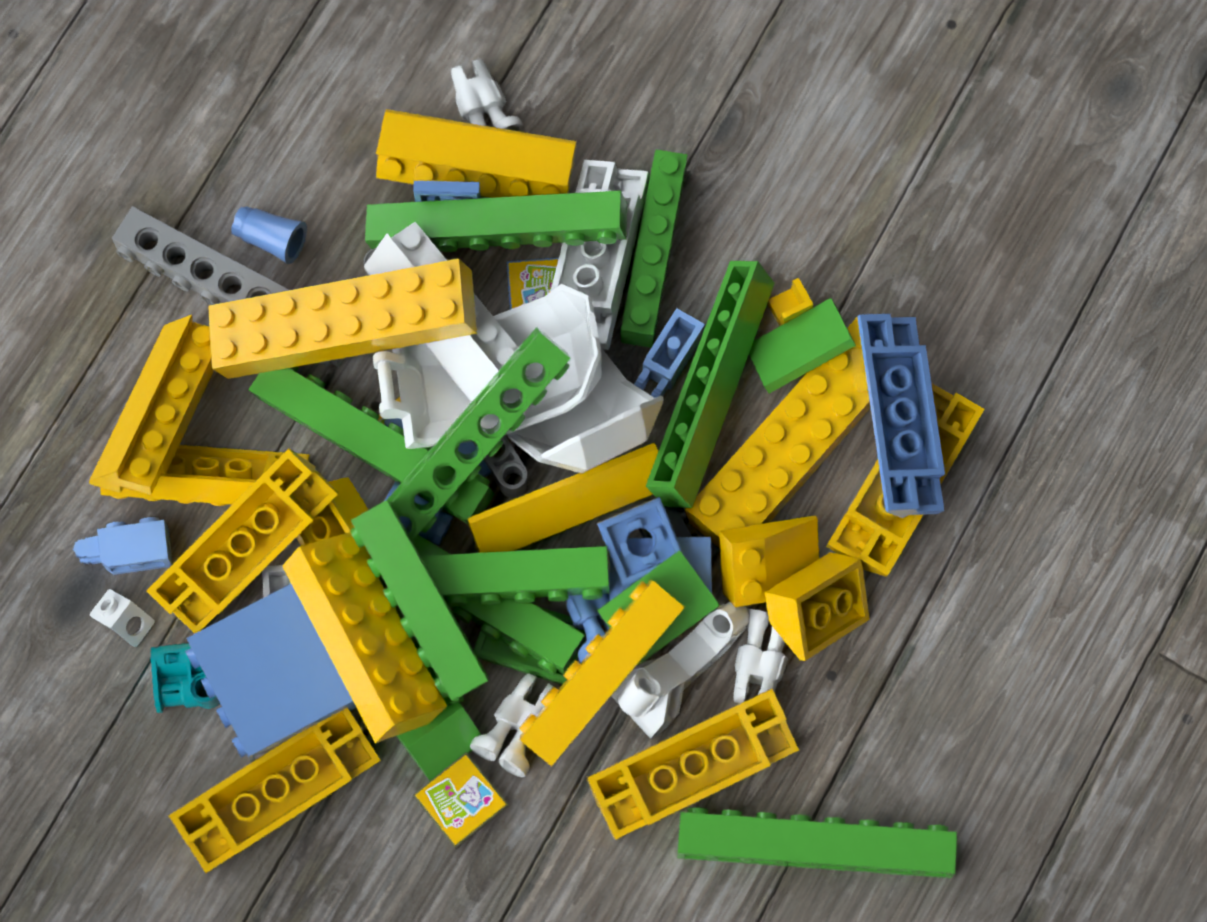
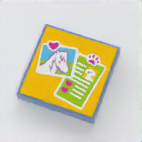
(530, 280)

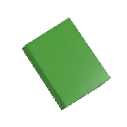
(440, 741)

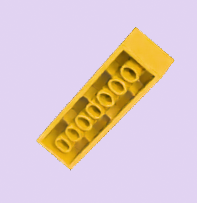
(342, 319)
(786, 446)

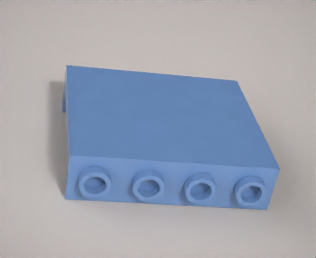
(268, 672)

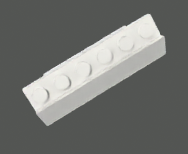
(598, 267)
(469, 358)

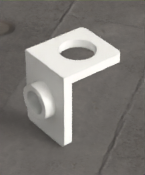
(116, 611)

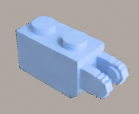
(671, 352)
(128, 547)

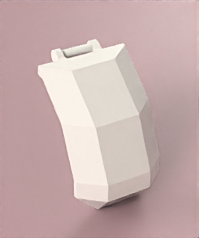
(435, 401)
(597, 429)

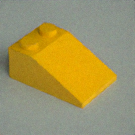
(765, 555)

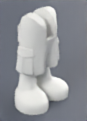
(482, 96)
(755, 665)
(510, 716)

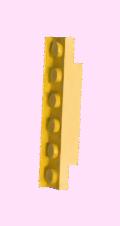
(450, 150)
(157, 409)
(207, 475)
(564, 503)
(879, 536)
(243, 541)
(692, 764)
(274, 789)

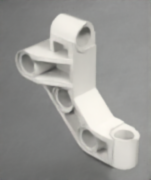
(656, 686)

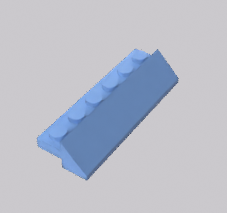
(902, 415)

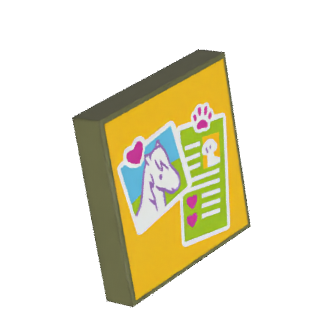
(460, 800)

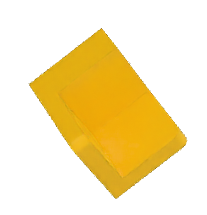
(790, 303)

